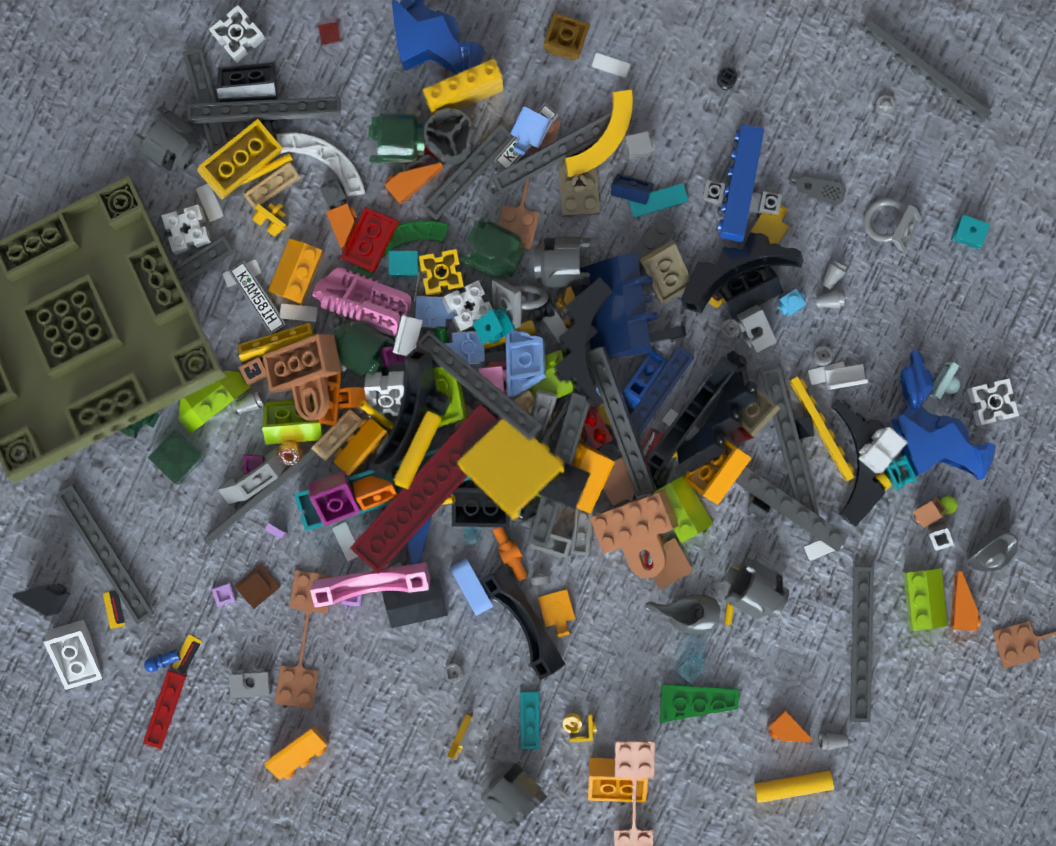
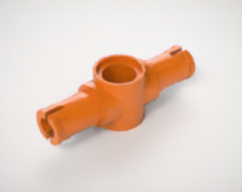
(510, 553)

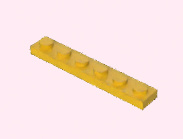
(825, 434)

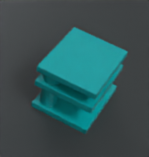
(970, 232)
(403, 263)
(493, 326)
(894, 467)

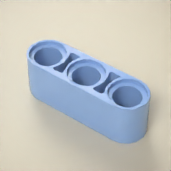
(471, 586)

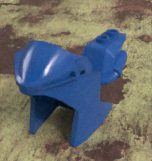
(431, 36)
(932, 436)

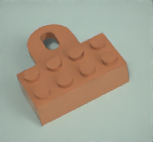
(303, 370)
(637, 528)

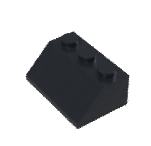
(247, 83)
(750, 290)
(567, 486)
(477, 509)
(44, 599)
(414, 607)

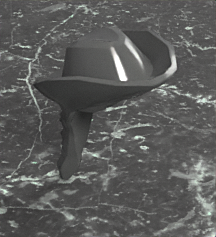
(997, 548)
(690, 614)

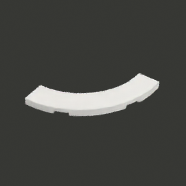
(326, 153)

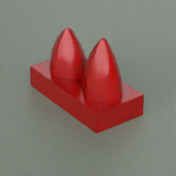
(596, 428)

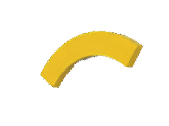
(608, 141)

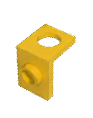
(591, 729)

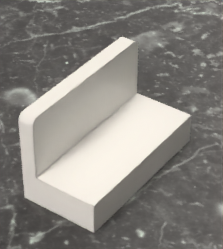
(407, 335)
(845, 377)

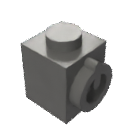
(333, 194)

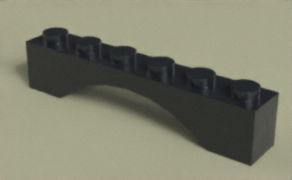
(543, 653)

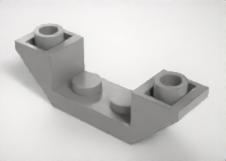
(760, 203)
(254, 481)

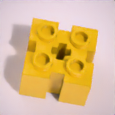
(432, 266)

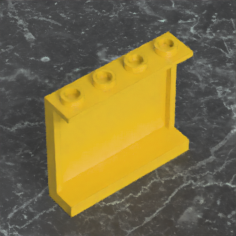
(465, 88)
(510, 467)

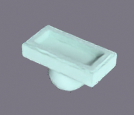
(946, 381)

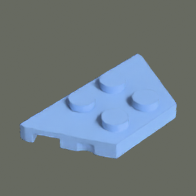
(524, 362)

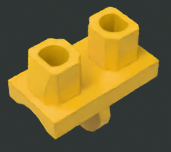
(276, 225)

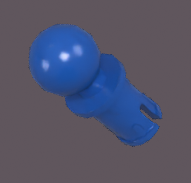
(152, 664)

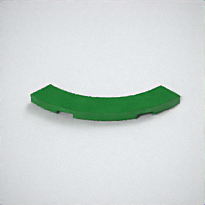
(409, 233)

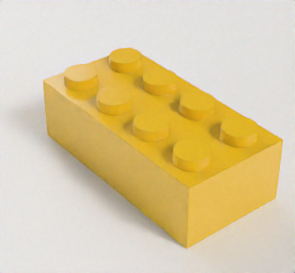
(239, 159)

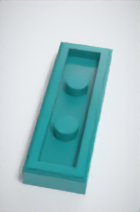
(660, 200)
(529, 720)

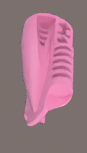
(363, 299)

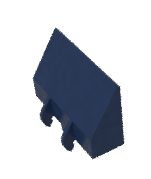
(622, 317)

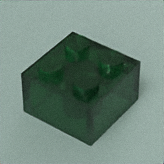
(176, 457)

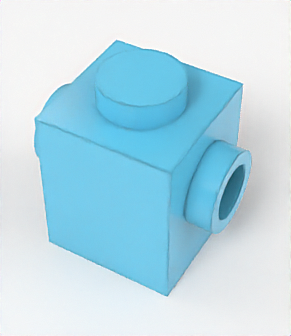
(791, 302)

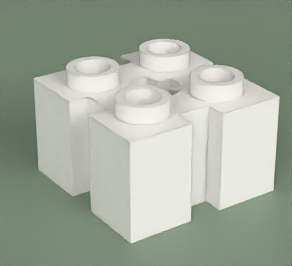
(237, 22)
(176, 223)
(456, 302)
(385, 392)
(1000, 393)
(881, 450)

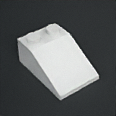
(73, 654)

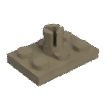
(579, 192)
(667, 271)
(758, 413)

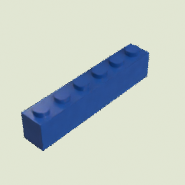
(741, 184)

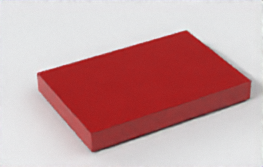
(369, 239)

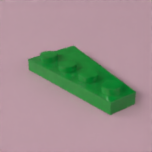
(694, 701)

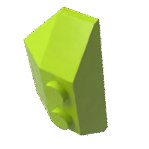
(208, 401)

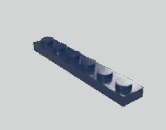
(660, 389)

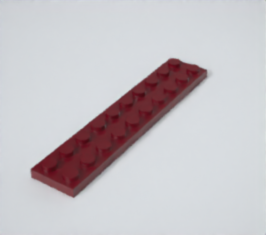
(425, 495)

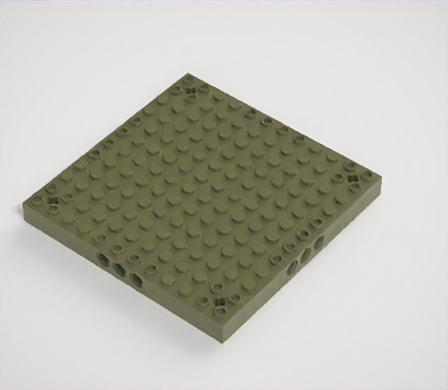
(91, 329)

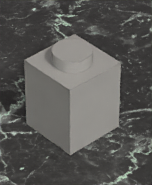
(941, 535)

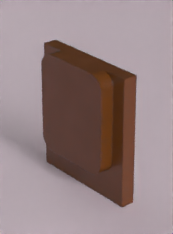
(257, 586)

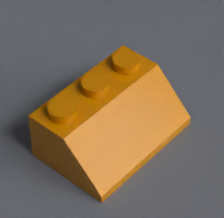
(296, 271)
(360, 446)
(599, 466)
(718, 475)
(297, 753)
(605, 787)

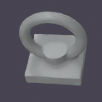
(904, 227)
(510, 298)

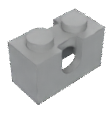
(639, 146)
(763, 336)
(558, 544)
(238, 684)

